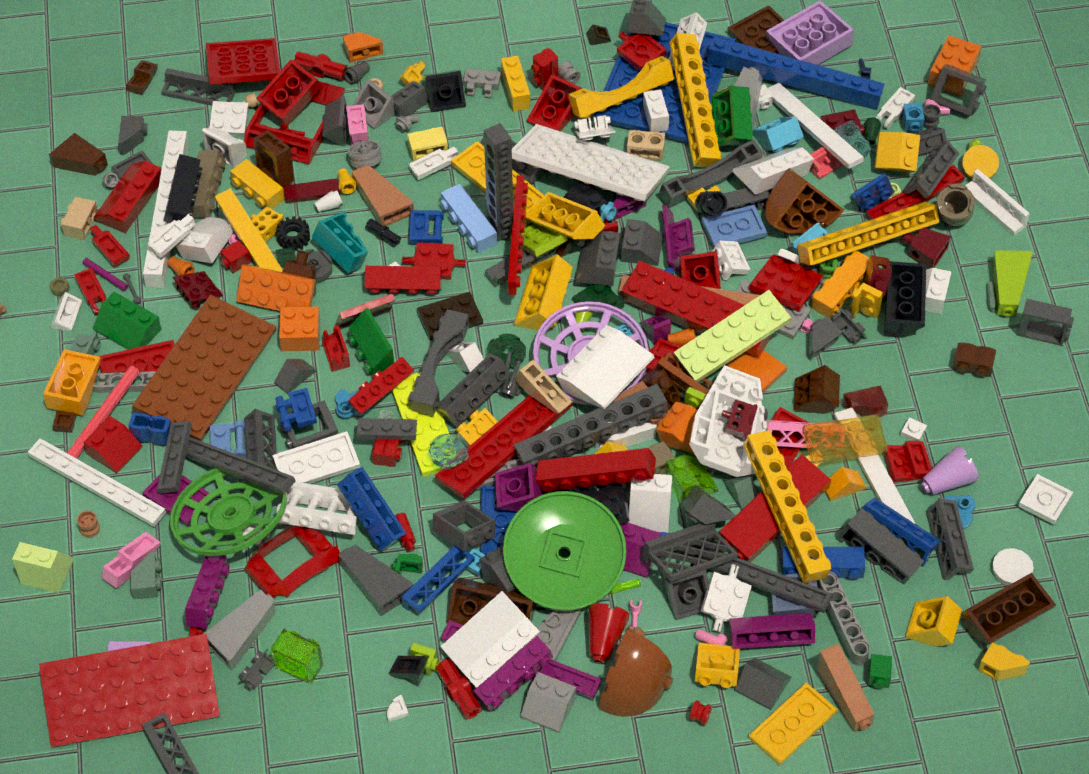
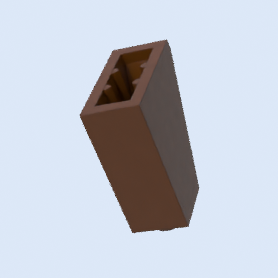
(78, 156)

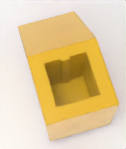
(1002, 663)

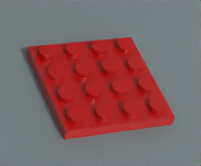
(242, 61)

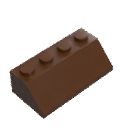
(471, 596)
(1007, 610)

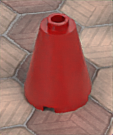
(605, 630)

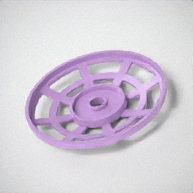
(581, 341)

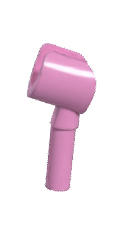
(806, 326)
(635, 610)

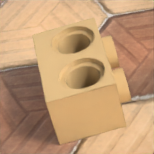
(646, 144)

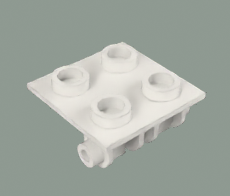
(586, 133)

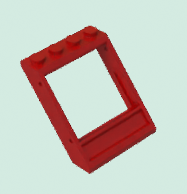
(301, 147)

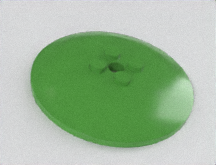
(568, 523)

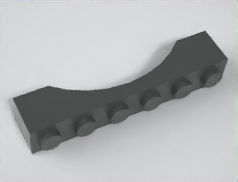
(680, 187)
(451, 331)

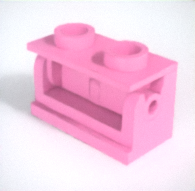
(357, 123)

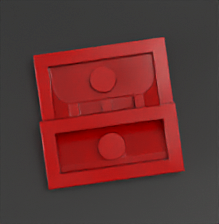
(907, 461)

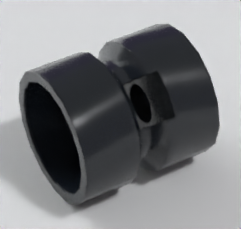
(711, 203)

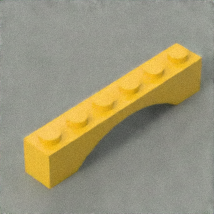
(653, 74)

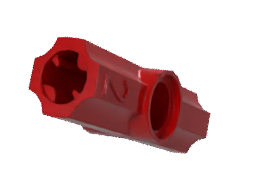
(320, 65)
(458, 689)

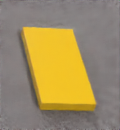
(792, 723)

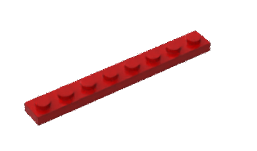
(517, 239)

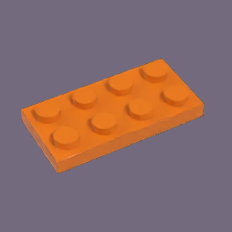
(274, 288)

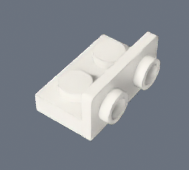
(730, 259)

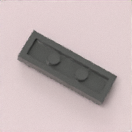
(387, 429)

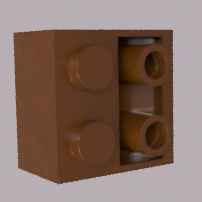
(817, 391)

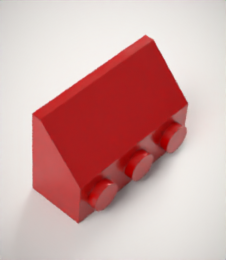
(289, 92)

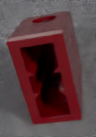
(927, 246)
(876, 276)

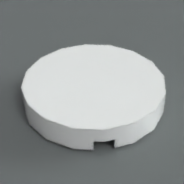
(1011, 566)

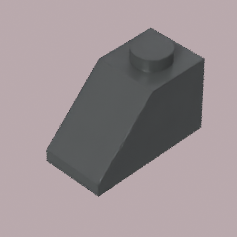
(131, 133)
(822, 335)

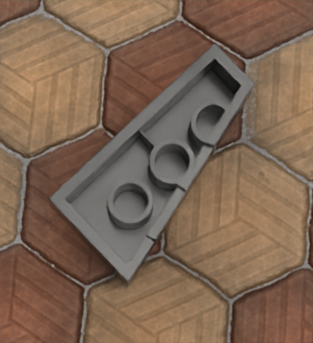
(881, 546)

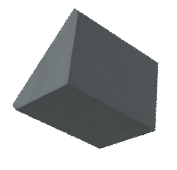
(336, 121)
(762, 683)

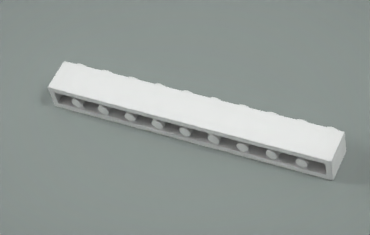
(156, 267)

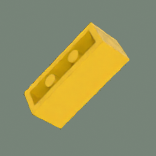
(515, 83)
(257, 185)

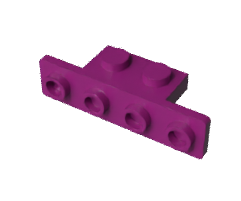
(678, 237)

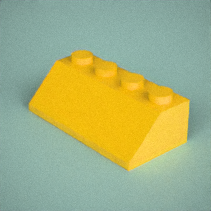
(566, 217)
(543, 292)

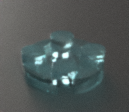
(444, 459)

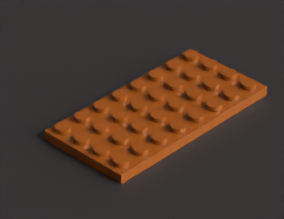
(205, 366)

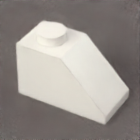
(465, 355)

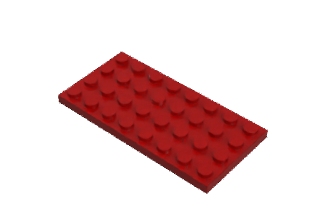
(127, 687)

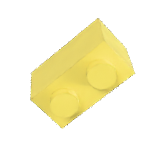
(426, 142)

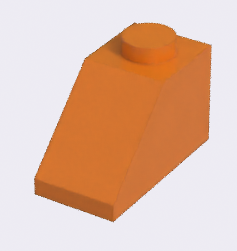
(361, 46)

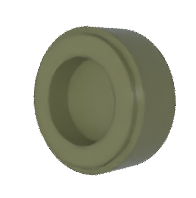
(59, 286)

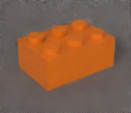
(957, 54)

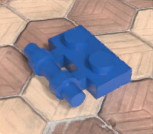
(302, 408)

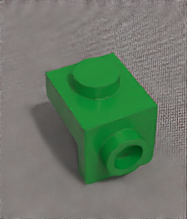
(408, 563)

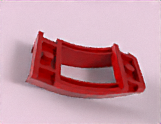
(316, 543)

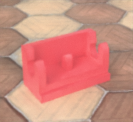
(823, 163)

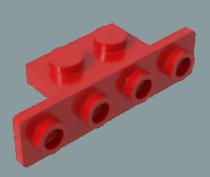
(380, 385)

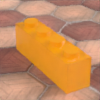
(841, 285)

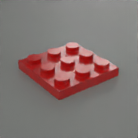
(787, 282)

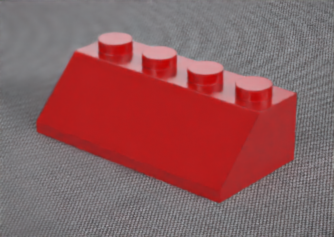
(129, 196)

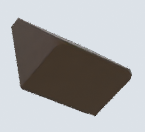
(598, 35)

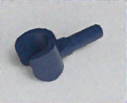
(865, 71)

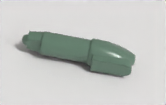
(991, 296)

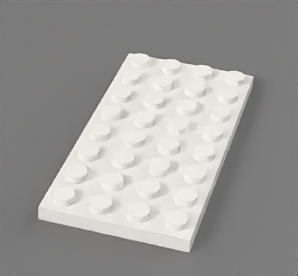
(590, 162)

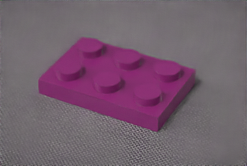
(167, 500)

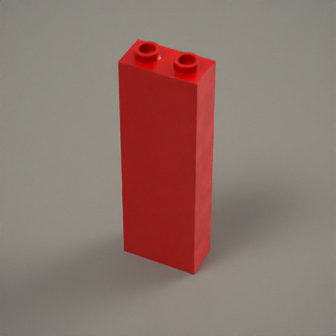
(756, 526)

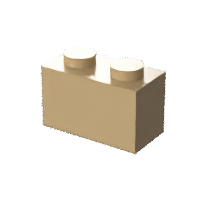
(79, 218)

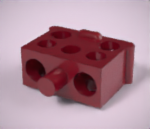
(744, 421)

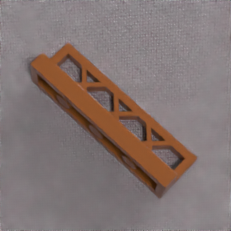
(678, 376)

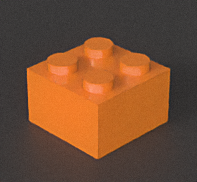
(299, 328)

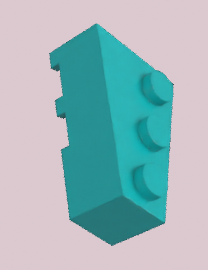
(340, 242)

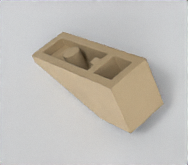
(542, 387)

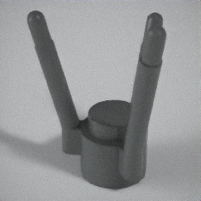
(510, 386)

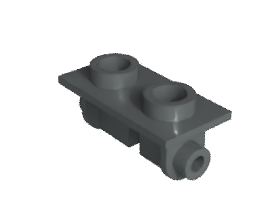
(853, 330)
(251, 676)

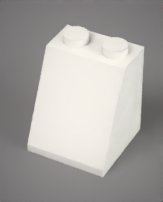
(651, 503)

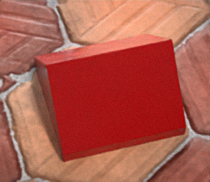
(700, 269)

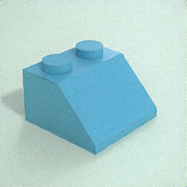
(778, 133)

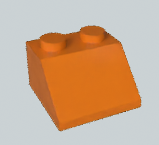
(677, 427)

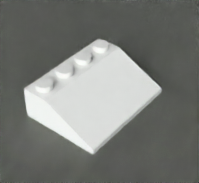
(604, 367)
(490, 639)

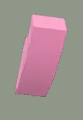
(128, 557)

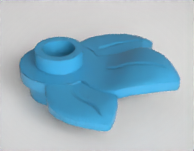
(342, 400)
(964, 511)

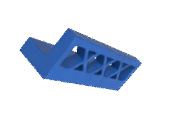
(903, 527)
(435, 575)

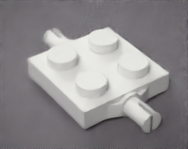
(725, 597)

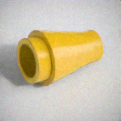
(346, 182)

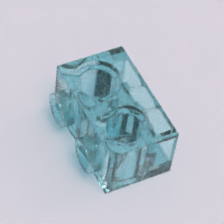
(855, 139)

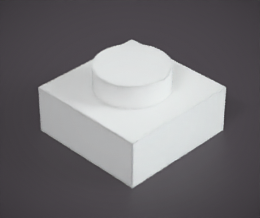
(913, 430)

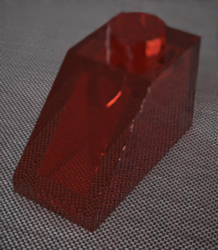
(866, 401)

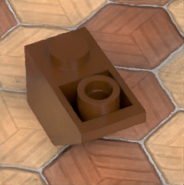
(661, 378)

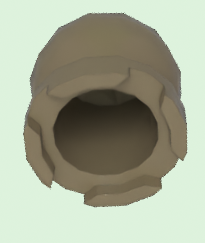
(955, 204)

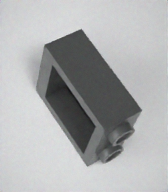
(941, 83)
(1045, 332)
(320, 409)
(445, 525)

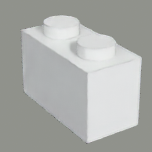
(655, 111)

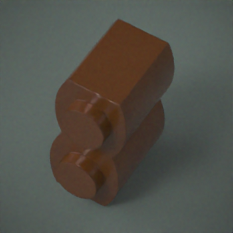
(974, 359)

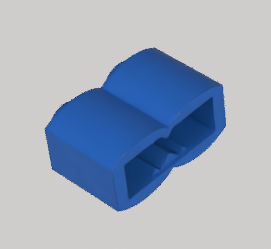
(150, 428)

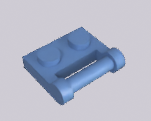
(221, 437)

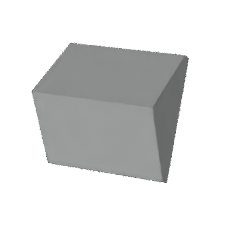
(377, 104)

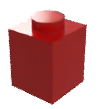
(235, 256)

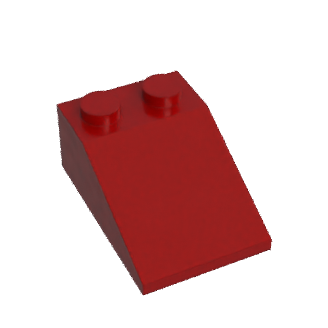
(553, 105)

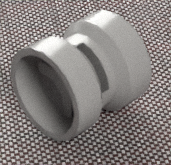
(568, 73)

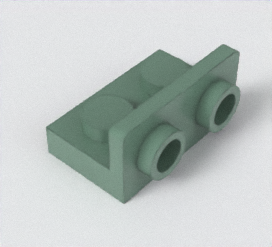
(86, 344)

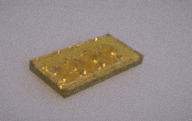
(845, 439)

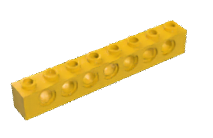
(695, 100)
(868, 233)
(777, 498)

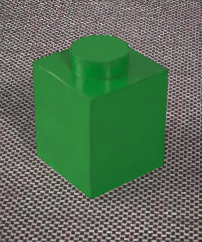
(880, 671)

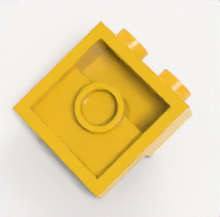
(717, 665)

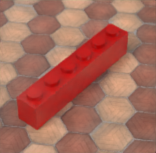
(595, 469)

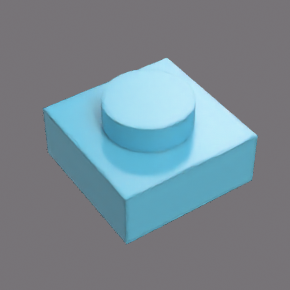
(475, 566)

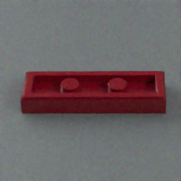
(310, 190)

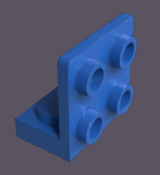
(873, 193)

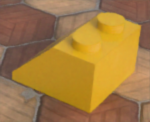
(897, 151)
(934, 621)

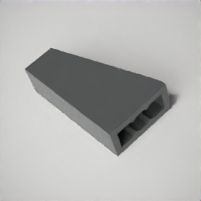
(374, 579)

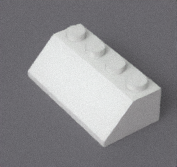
(766, 171)

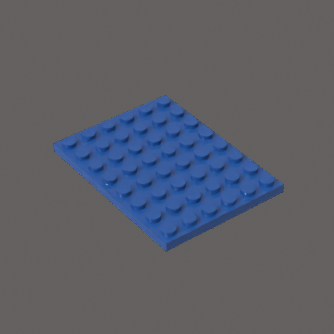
(631, 113)

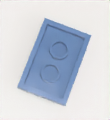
(735, 225)

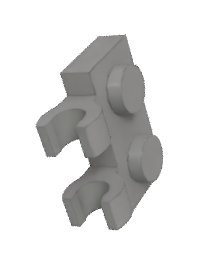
(481, 78)

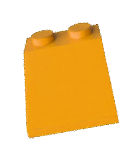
(72, 382)

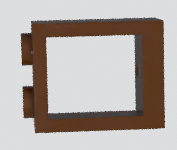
(265, 151)

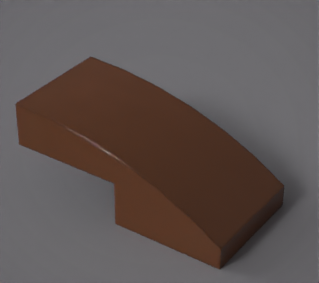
(142, 77)

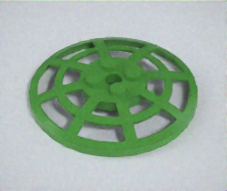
(218, 514)

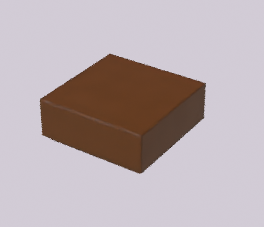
(64, 422)

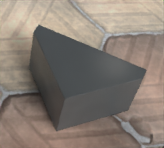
(293, 374)

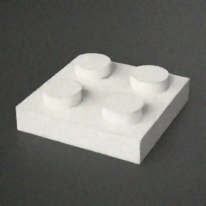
(230, 117)
(1045, 499)

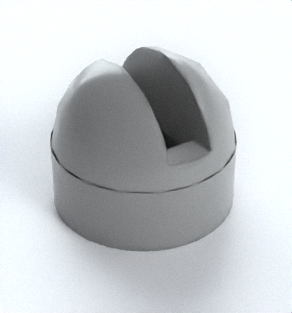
(112, 182)

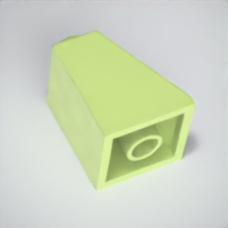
(41, 567)

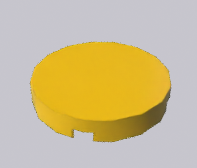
(980, 158)

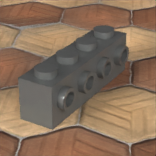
(473, 390)

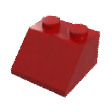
(112, 445)

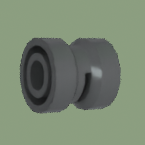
(931, 116)

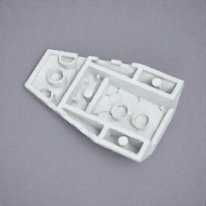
(708, 439)

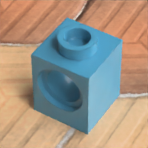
(913, 117)

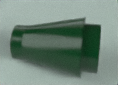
(872, 127)

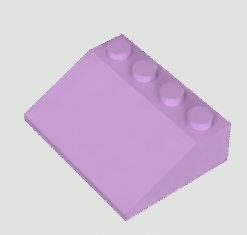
(812, 34)

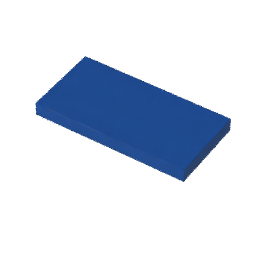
(501, 517)

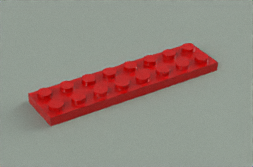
(497, 446)

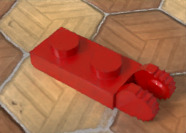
(90, 288)

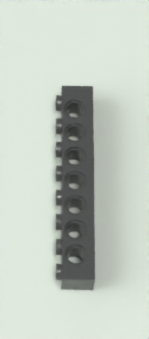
(499, 180)
(596, 420)

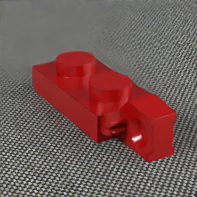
(109, 246)

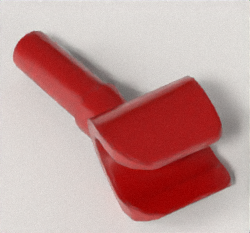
(285, 127)

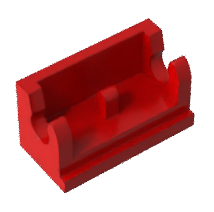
(336, 349)

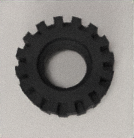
(293, 225)

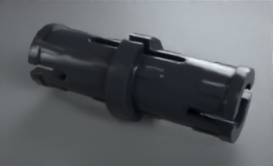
(383, 232)

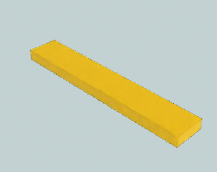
(246, 230)

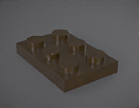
(463, 303)

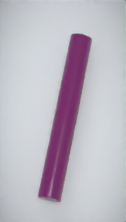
(105, 274)

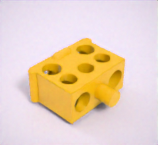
(267, 223)

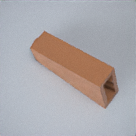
(381, 197)
(844, 687)

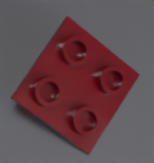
(196, 287)

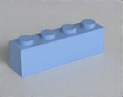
(468, 218)

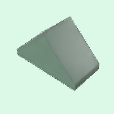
(741, 489)

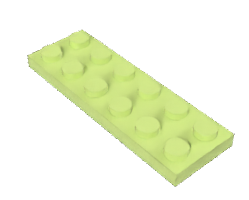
(732, 336)

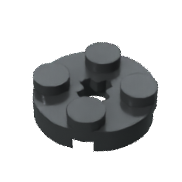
(323, 262)

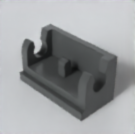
(409, 99)

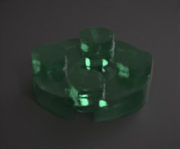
(510, 342)

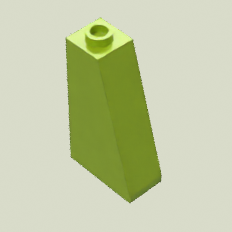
(1009, 277)

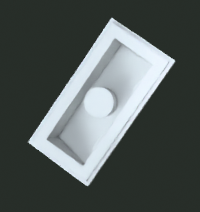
(66, 312)

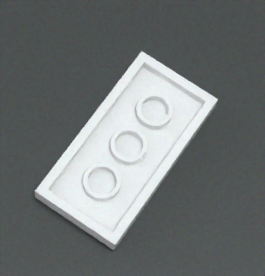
(318, 459)

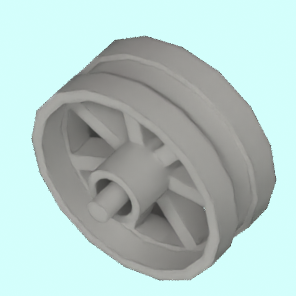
(364, 153)

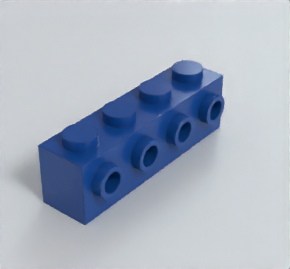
(371, 509)

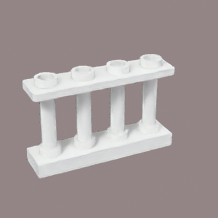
(310, 517)

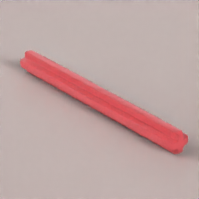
(104, 410)

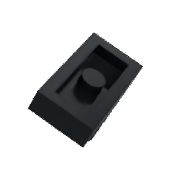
(410, 667)

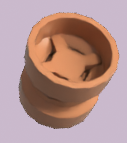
(88, 524)

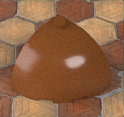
(798, 205)
(637, 679)

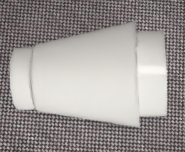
(329, 201)

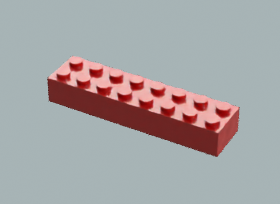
(681, 301)

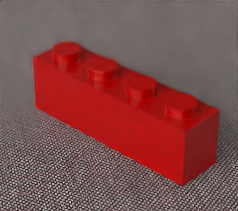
(403, 277)

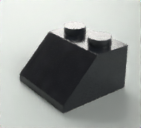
(445, 90)
(586, 195)

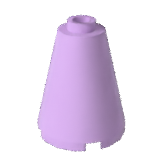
(950, 473)

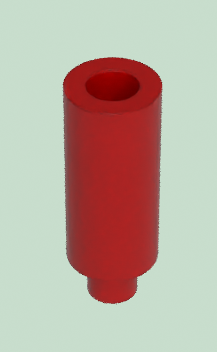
(409, 539)

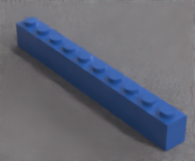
(796, 73)

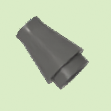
(356, 72)

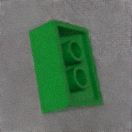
(732, 116)
(126, 322)
(370, 343)

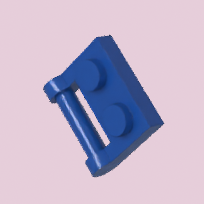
(420, 226)

